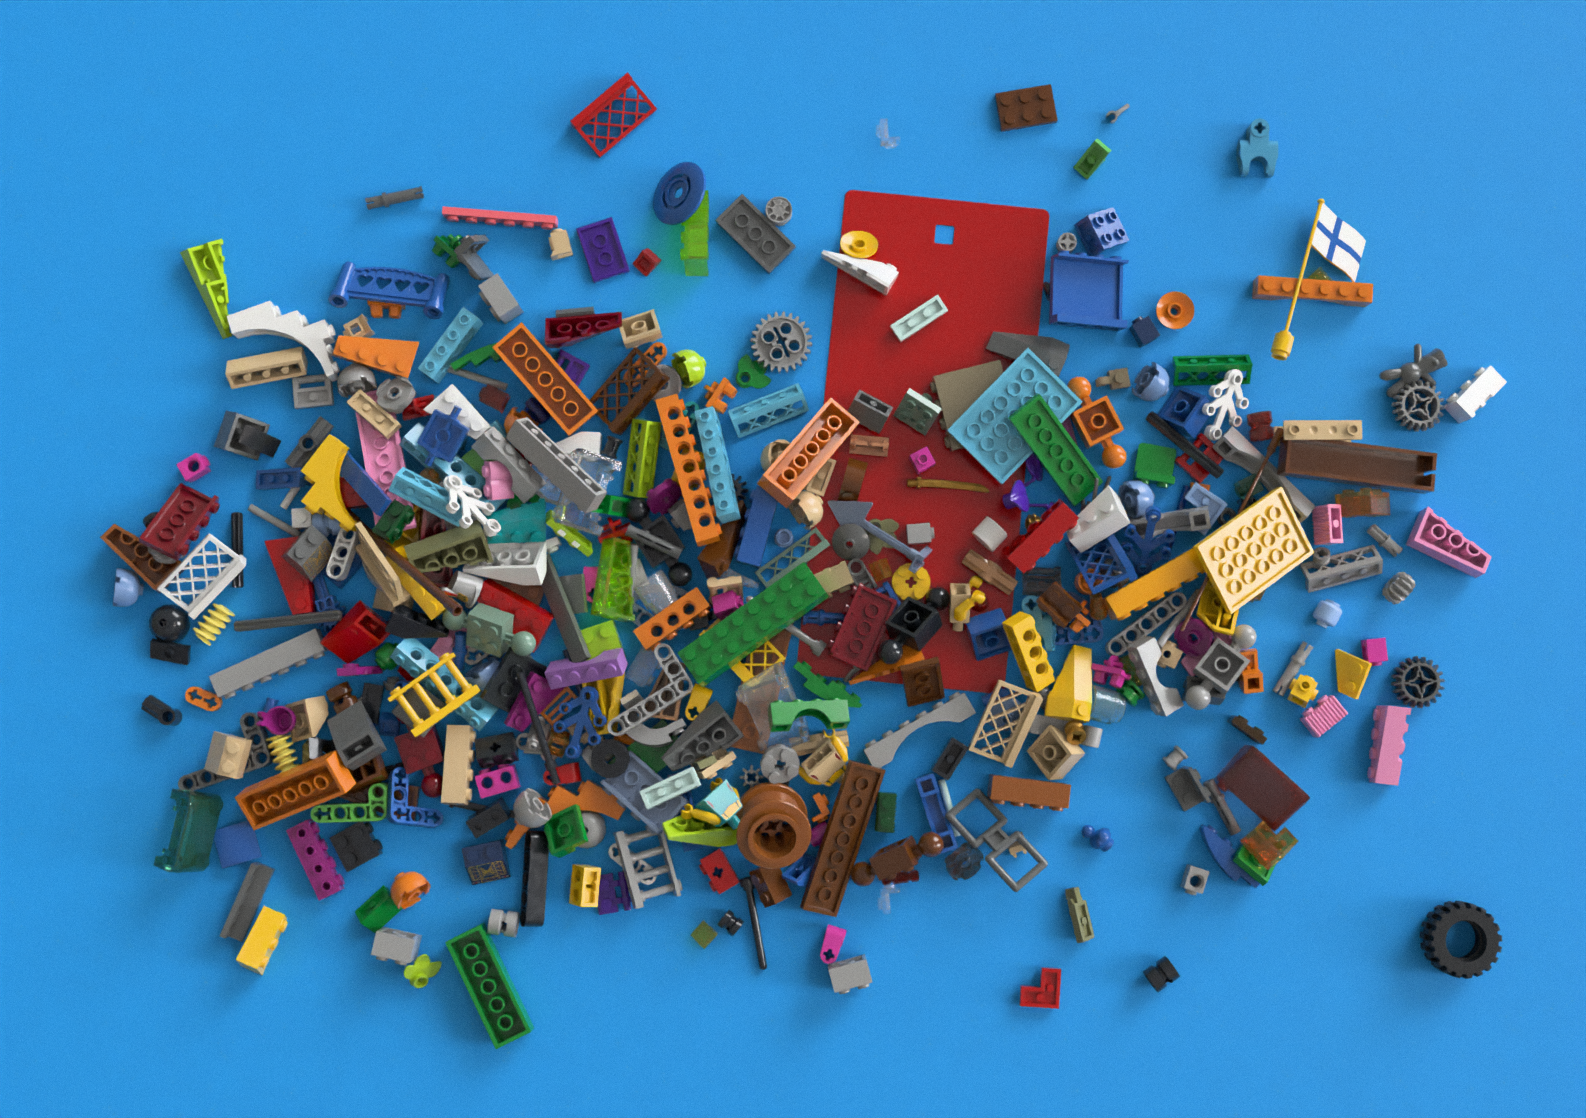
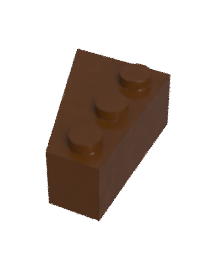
(369, 774)

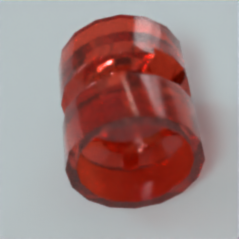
(1260, 426)

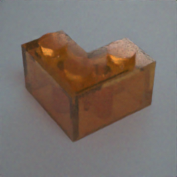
(1365, 503)
(1268, 846)

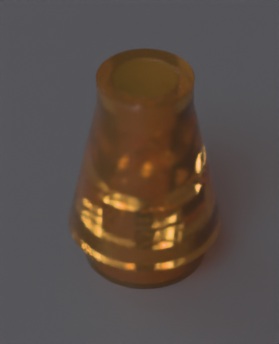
(1098, 608)

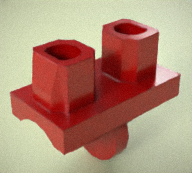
(415, 408)
(615, 531)

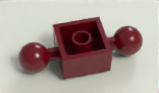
(422, 754)

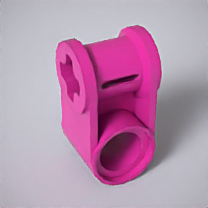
(590, 575)
(832, 940)

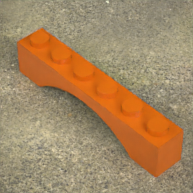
(1311, 289)

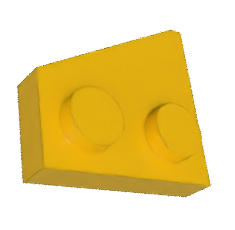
(1351, 673)

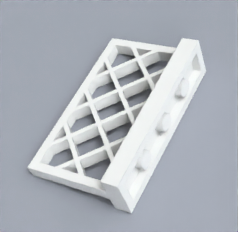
(218, 583)

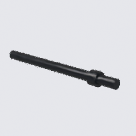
(550, 764)

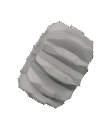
(1398, 587)

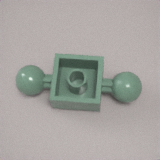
(490, 631)

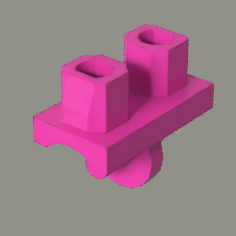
(1111, 670)

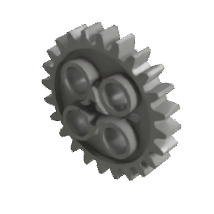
(797, 335)

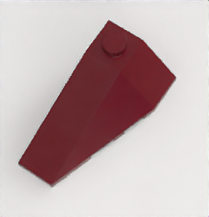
(574, 329)

